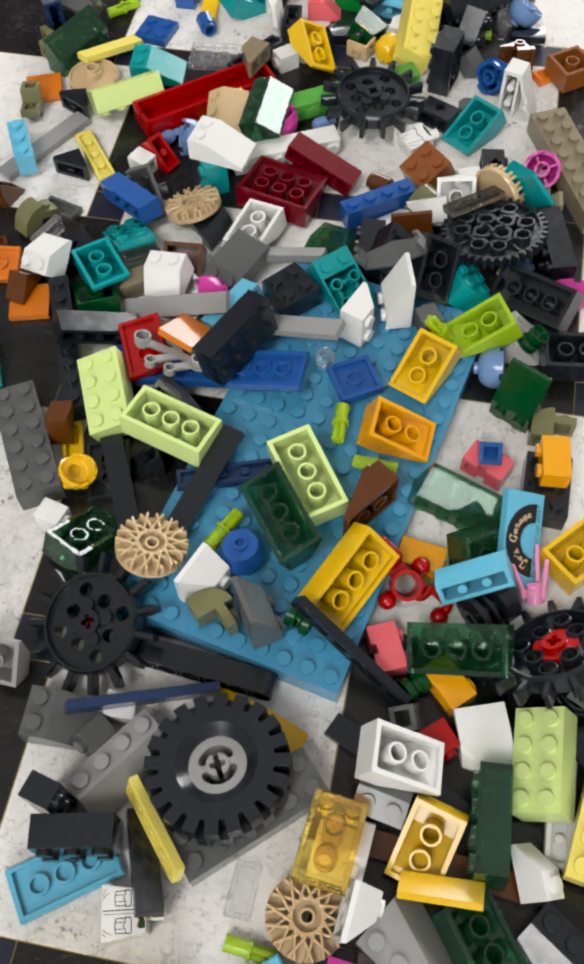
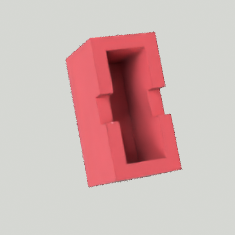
(493, 475)
(386, 643)

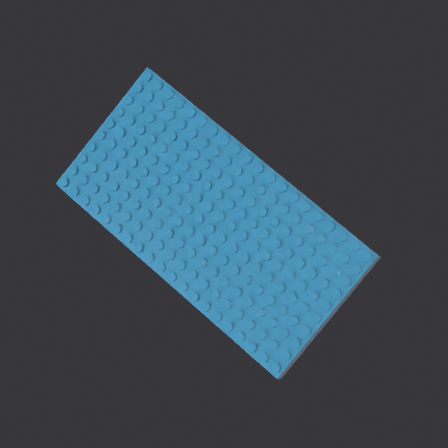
(264, 415)

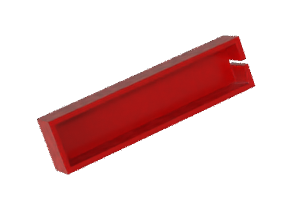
(190, 99)

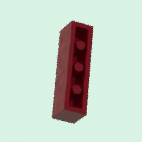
(316, 158)

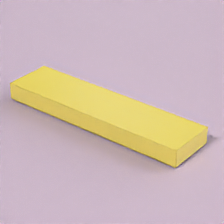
(109, 49)
(94, 155)
(155, 829)

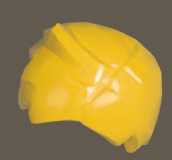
(385, 47)
(77, 471)

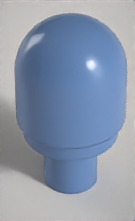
(322, 122)
(170, 135)

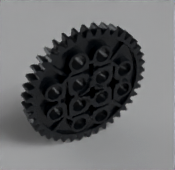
(498, 233)

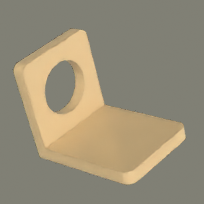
(359, 50)

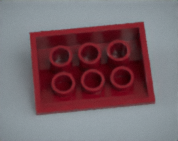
(283, 186)

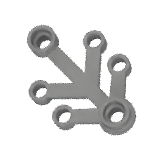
(143, 340)

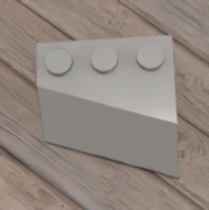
(403, 936)

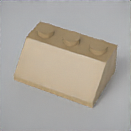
(227, 105)

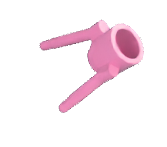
(535, 591)

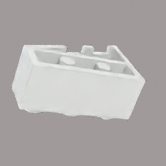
(517, 92)

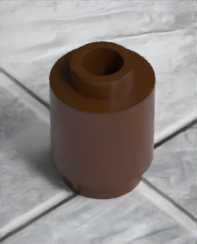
(377, 180)

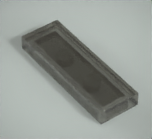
(473, 201)

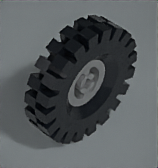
(184, 764)

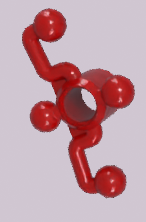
(420, 591)

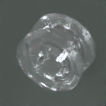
(325, 351)

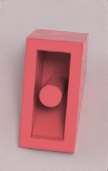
(323, 10)

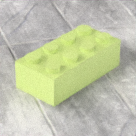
(124, 92)
(105, 391)
(170, 425)
(309, 473)
(544, 764)

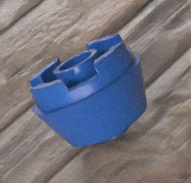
(490, 76)
(242, 552)

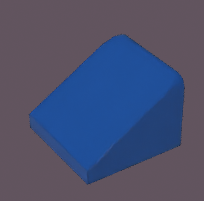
(490, 453)

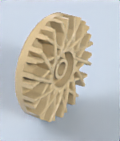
(93, 74)
(494, 175)
(193, 205)
(151, 546)
(287, 930)

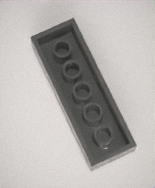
(28, 446)
(204, 860)

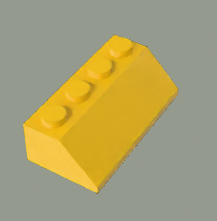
(350, 574)

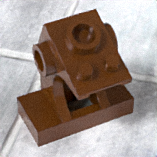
(518, 50)

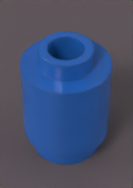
(206, 23)

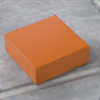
(540, 78)

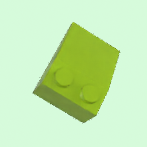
(484, 327)

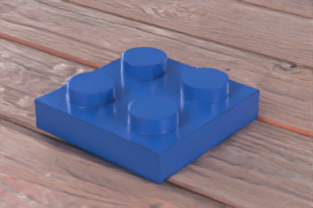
(157, 30)
(354, 379)

